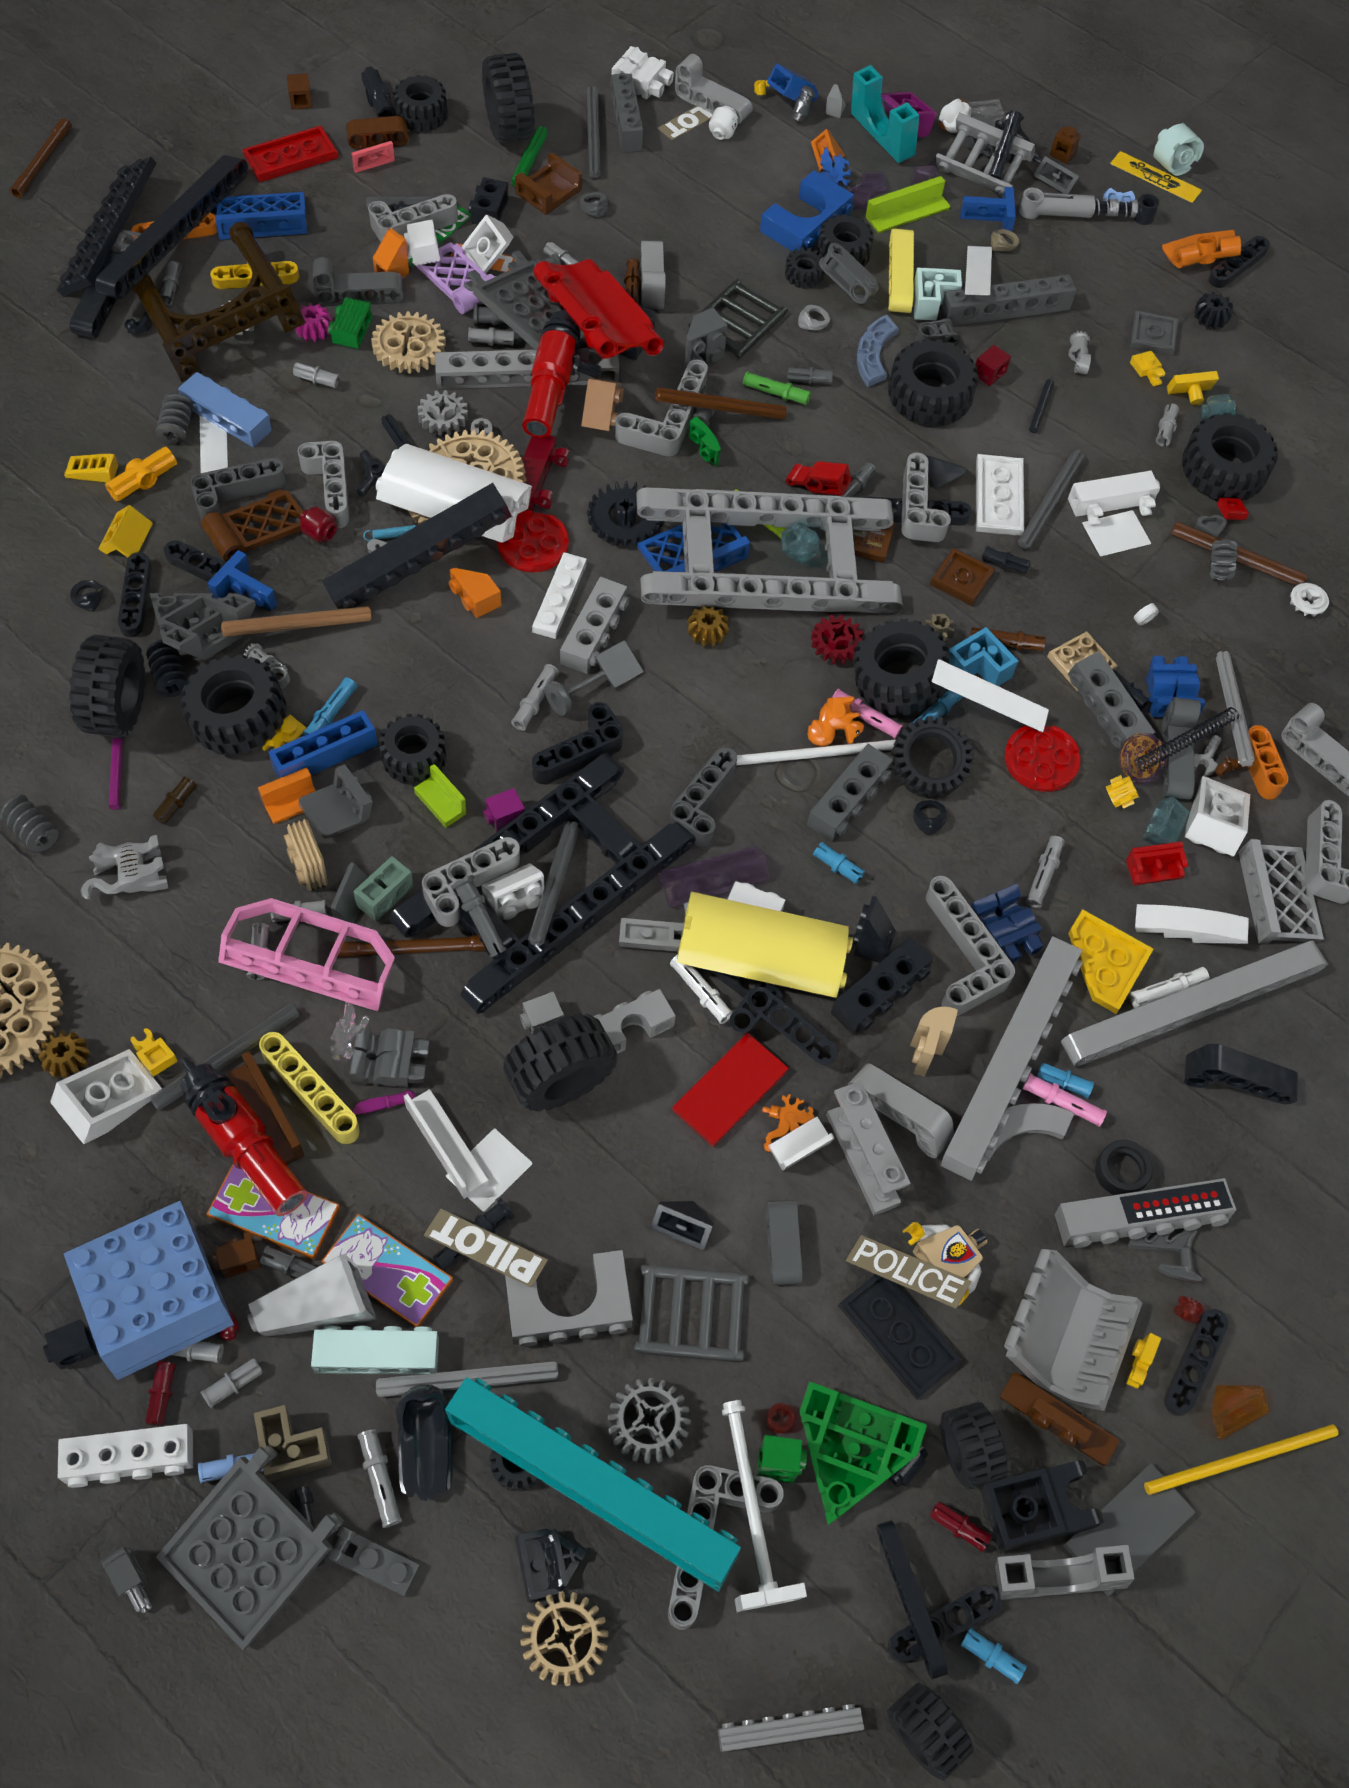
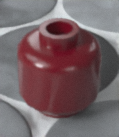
(318, 524)

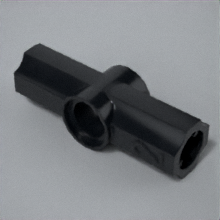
(377, 93)

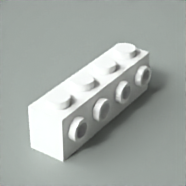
(125, 1454)

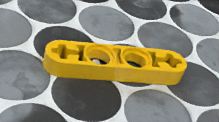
(236, 270)

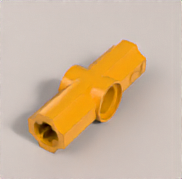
(141, 474)

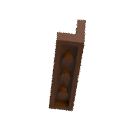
(257, 1093)

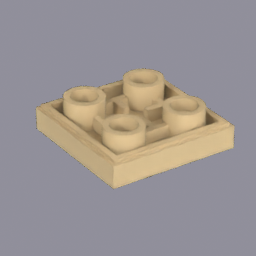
(1075, 650)

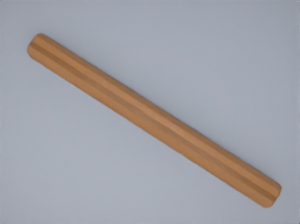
(295, 621)

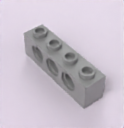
(594, 625)

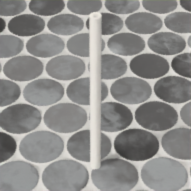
(811, 752)

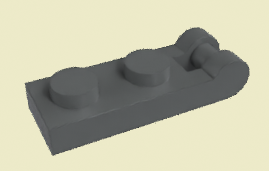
(374, 1562)

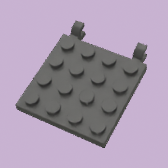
(516, 298)
(246, 1549)

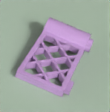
(461, 297)

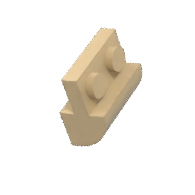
(932, 1036)

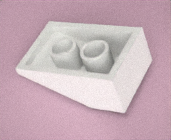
(1218, 816)
(103, 1095)

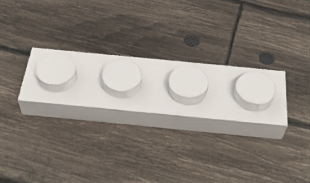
(559, 595)

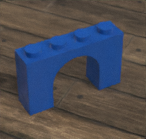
(801, 232)

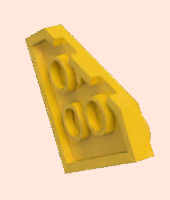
(1109, 959)

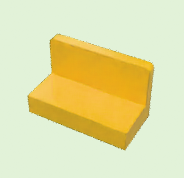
(126, 532)

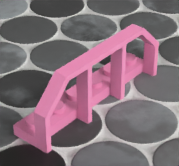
(303, 973)

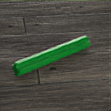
(531, 152)

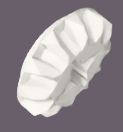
(1312, 593)

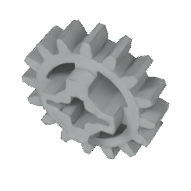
(442, 413)

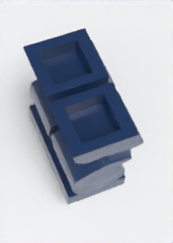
(1014, 926)

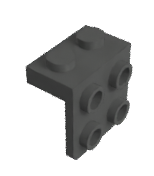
(338, 805)

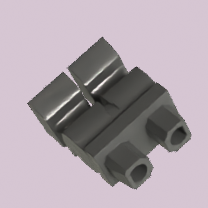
(394, 1058)

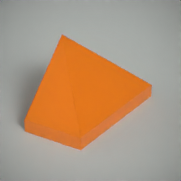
(822, 141)

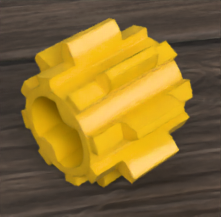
(1122, 791)

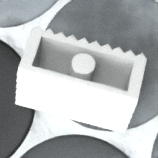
(422, 242)

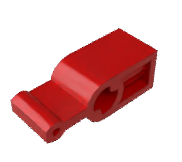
(821, 477)

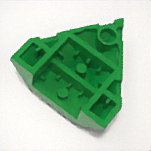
(854, 1445)

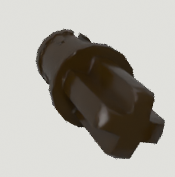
(174, 800)

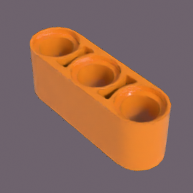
(1268, 768)

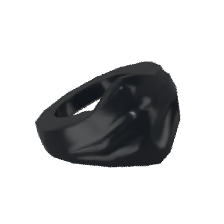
(89, 600)
(929, 825)

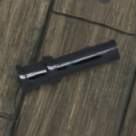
(489, 1220)

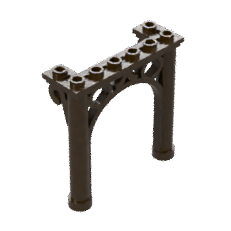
(228, 319)

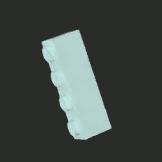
(375, 1351)

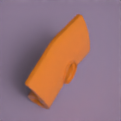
(1203, 248)

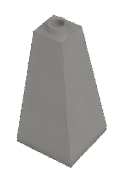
(317, 1299)

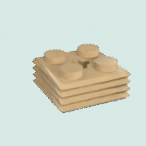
(305, 855)

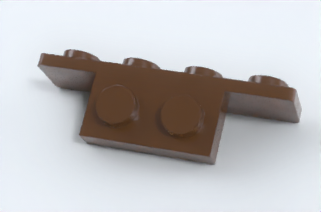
(1059, 1419)

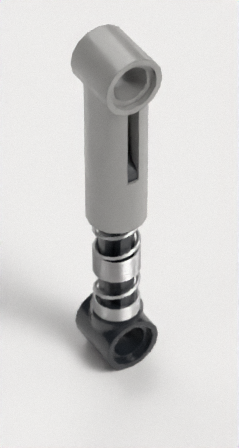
(1072, 205)

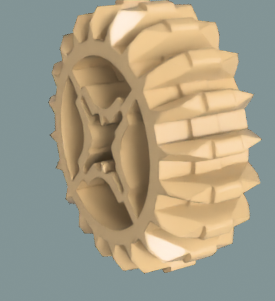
(538, 1650)

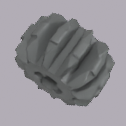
(1223, 559)

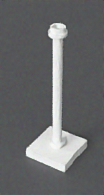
(768, 1593)

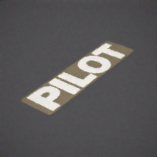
(685, 122)
(486, 1247)

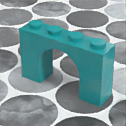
(894, 134)

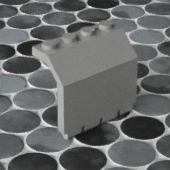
(1070, 1333)

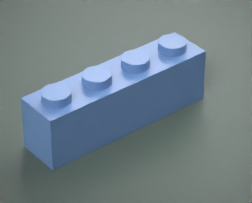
(226, 409)

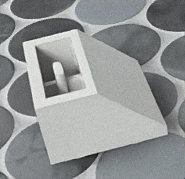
(514, 891)

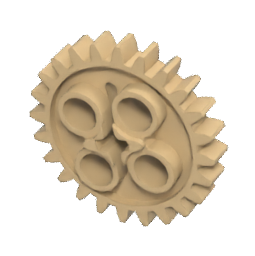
(394, 337)

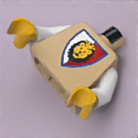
(949, 1250)

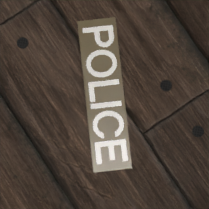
(908, 1271)

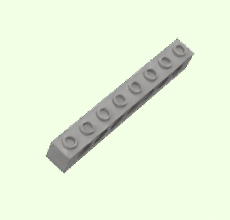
(507, 368)

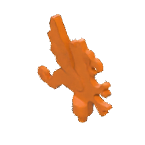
(788, 1116)

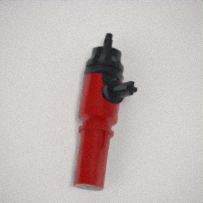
(551, 372)
(240, 1135)

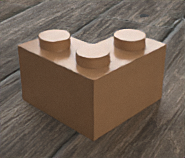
(600, 403)

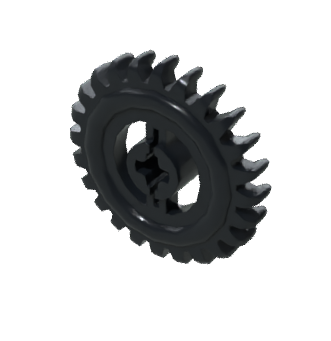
(619, 498)

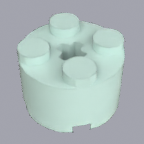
(1178, 149)

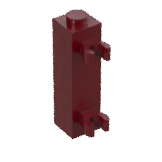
(537, 463)

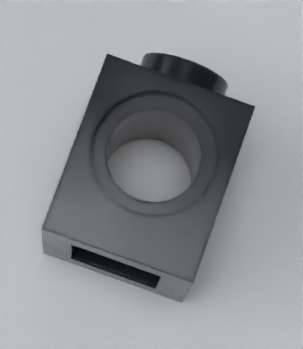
(69, 1344)

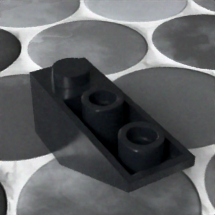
(873, 932)

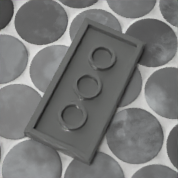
(1135, 1521)

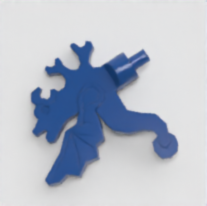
(834, 174)

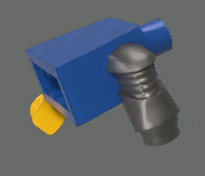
(792, 86)

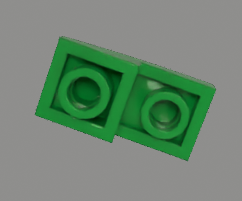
(708, 443)

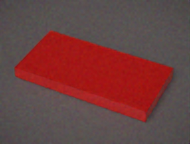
(290, 153)
(730, 1089)

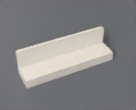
(446, 1143)

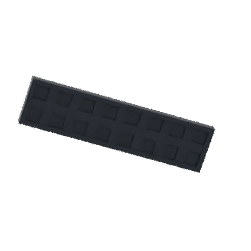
(106, 226)

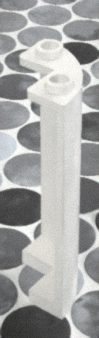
(433, 483)

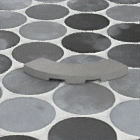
(1033, 1119)

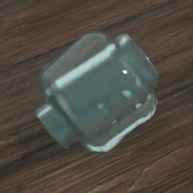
(1218, 405)

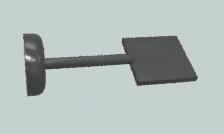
(616, 664)

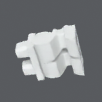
(647, 73)

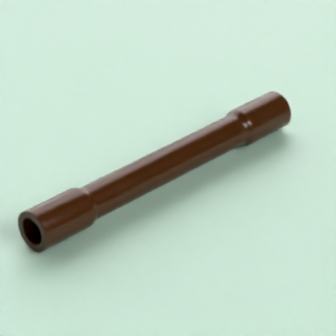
(24, 181)

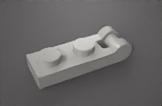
(650, 934)

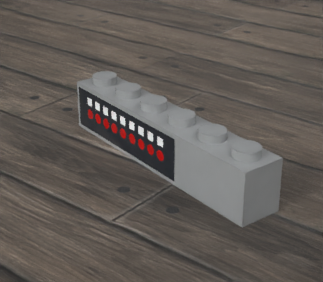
(1145, 1212)

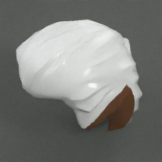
(949, 113)

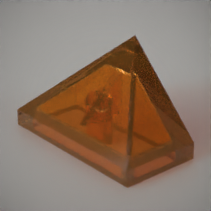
(1237, 1407)

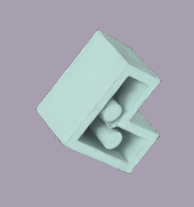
(930, 288)

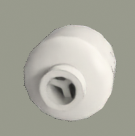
(723, 122)

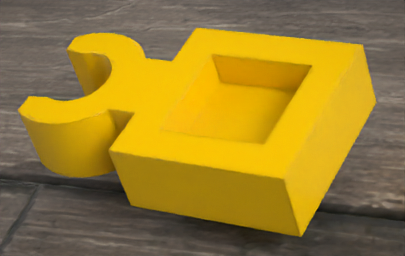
(289, 731)
(153, 1054)
(1144, 1354)

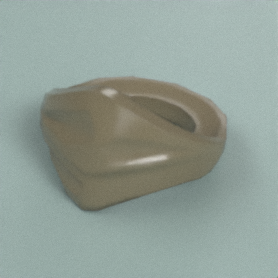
(998, 242)

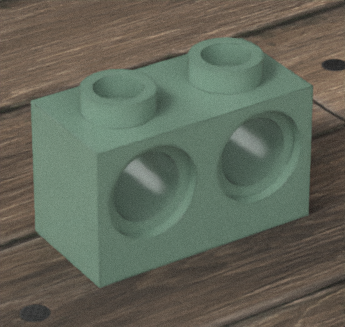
(383, 888)

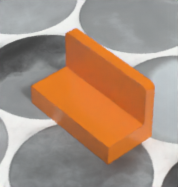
(283, 795)

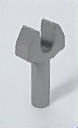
(1206, 758)

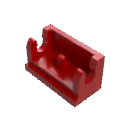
(1157, 863)

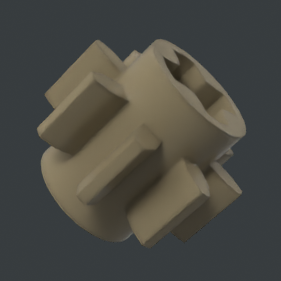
(941, 624)

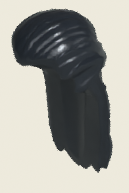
(424, 1442)

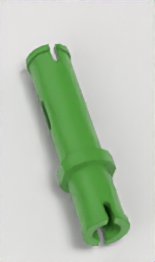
(786, 391)

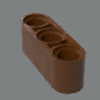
(375, 131)

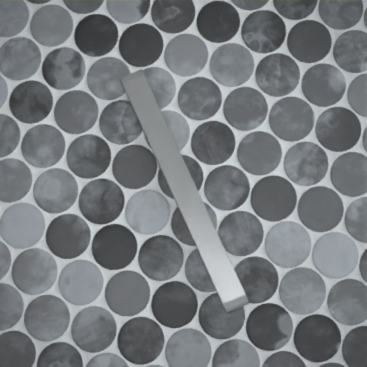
(1193, 1003)

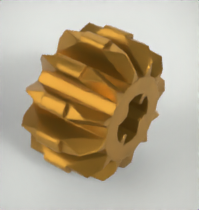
(708, 626)
(64, 1054)

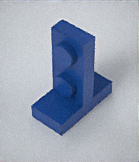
(991, 209)
(233, 577)

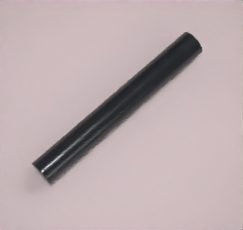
(1040, 409)

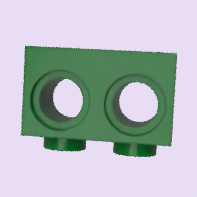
(781, 1458)

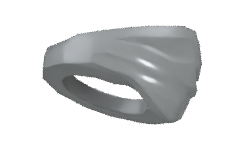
(808, 323)

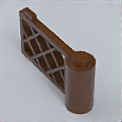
(227, 536)

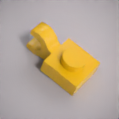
(1148, 365)

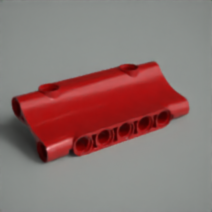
(599, 307)

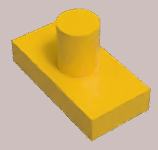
(1193, 384)

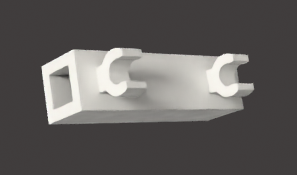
(1114, 493)

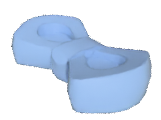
(1112, 194)

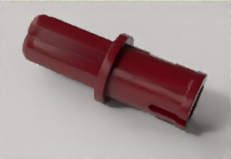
(160, 1393)
(960, 1526)

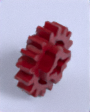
(836, 638)

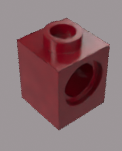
(992, 365)

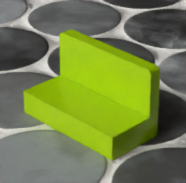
(441, 797)

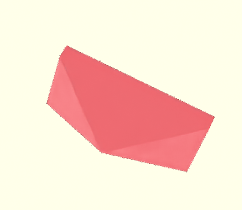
(373, 156)

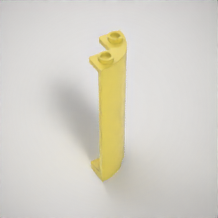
(764, 945)

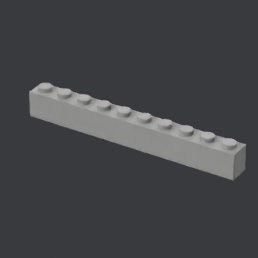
(1011, 1059)

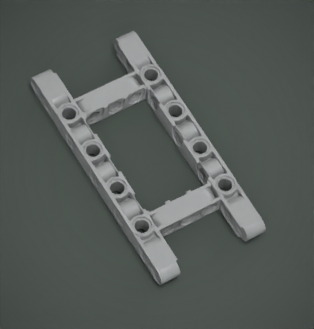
(831, 513)

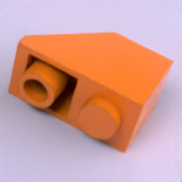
(392, 254)
(476, 591)

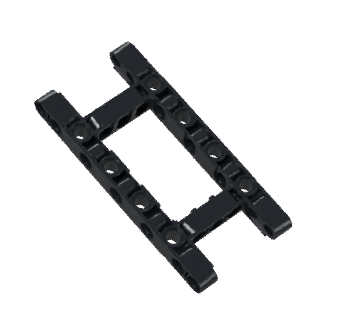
(582, 910)

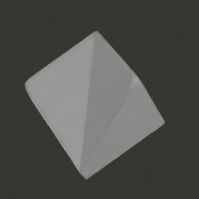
(835, 102)

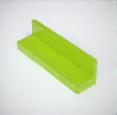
(907, 205)

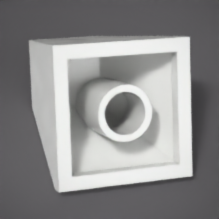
(487, 243)

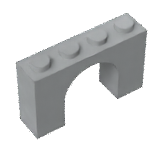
(608, 1311)
(1102, 1570)

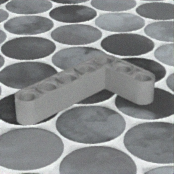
(666, 436)
(971, 947)
(709, 1499)

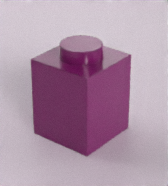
(502, 808)

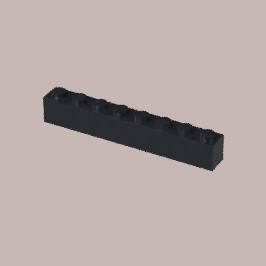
(417, 548)

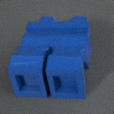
(1171, 680)

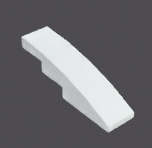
(1193, 923)

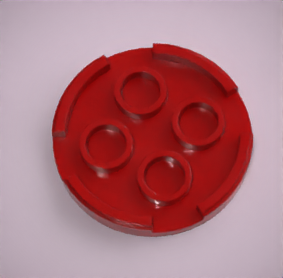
(536, 542)
(1042, 759)

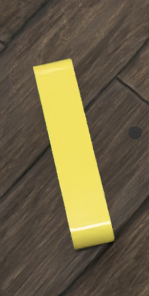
(901, 270)
(313, 1099)

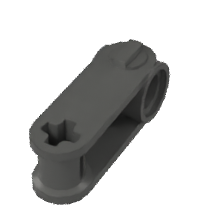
(849, 274)

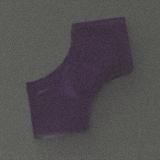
(869, 186)

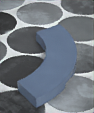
(869, 350)

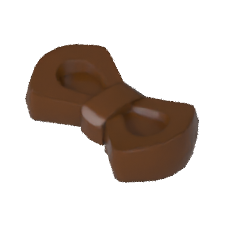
(1227, 766)

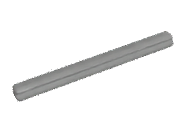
(1233, 699)
(452, 1380)

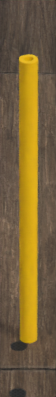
(1240, 1459)

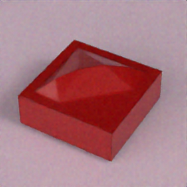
(1232, 509)

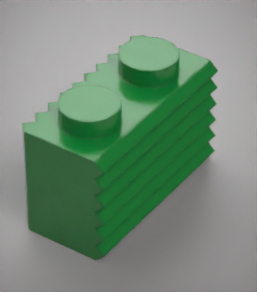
(350, 323)

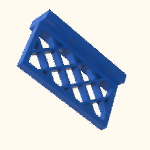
(268, 222)
(724, 556)

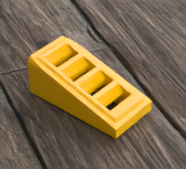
(104, 470)

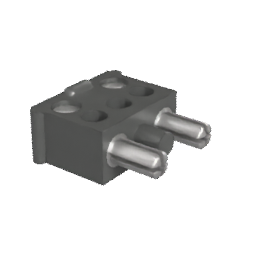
(127, 1577)

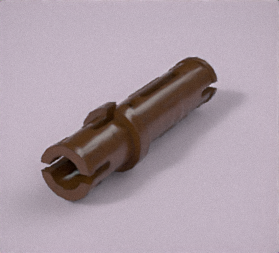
(633, 270)
(1017, 640)

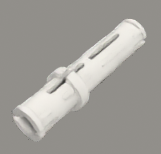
(1165, 988)
(703, 990)

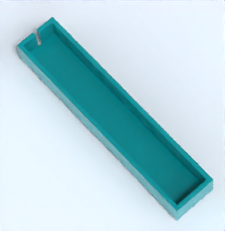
(593, 1483)

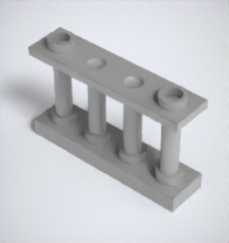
(984, 134)
(867, 1148)

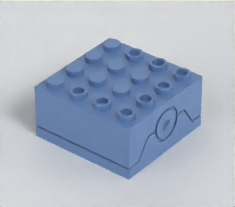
(147, 1290)

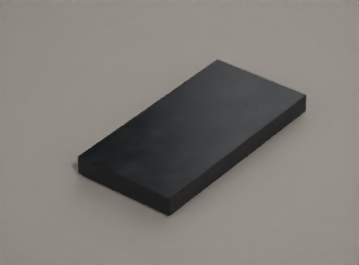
(900, 1334)

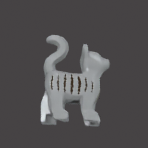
(132, 872)

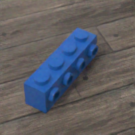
(325, 746)

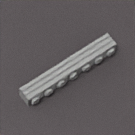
(790, 1728)

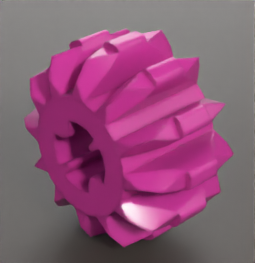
(317, 322)

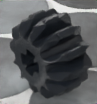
(1213, 310)

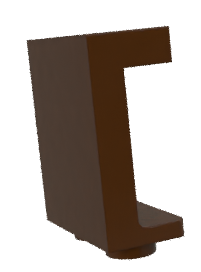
(549, 185)

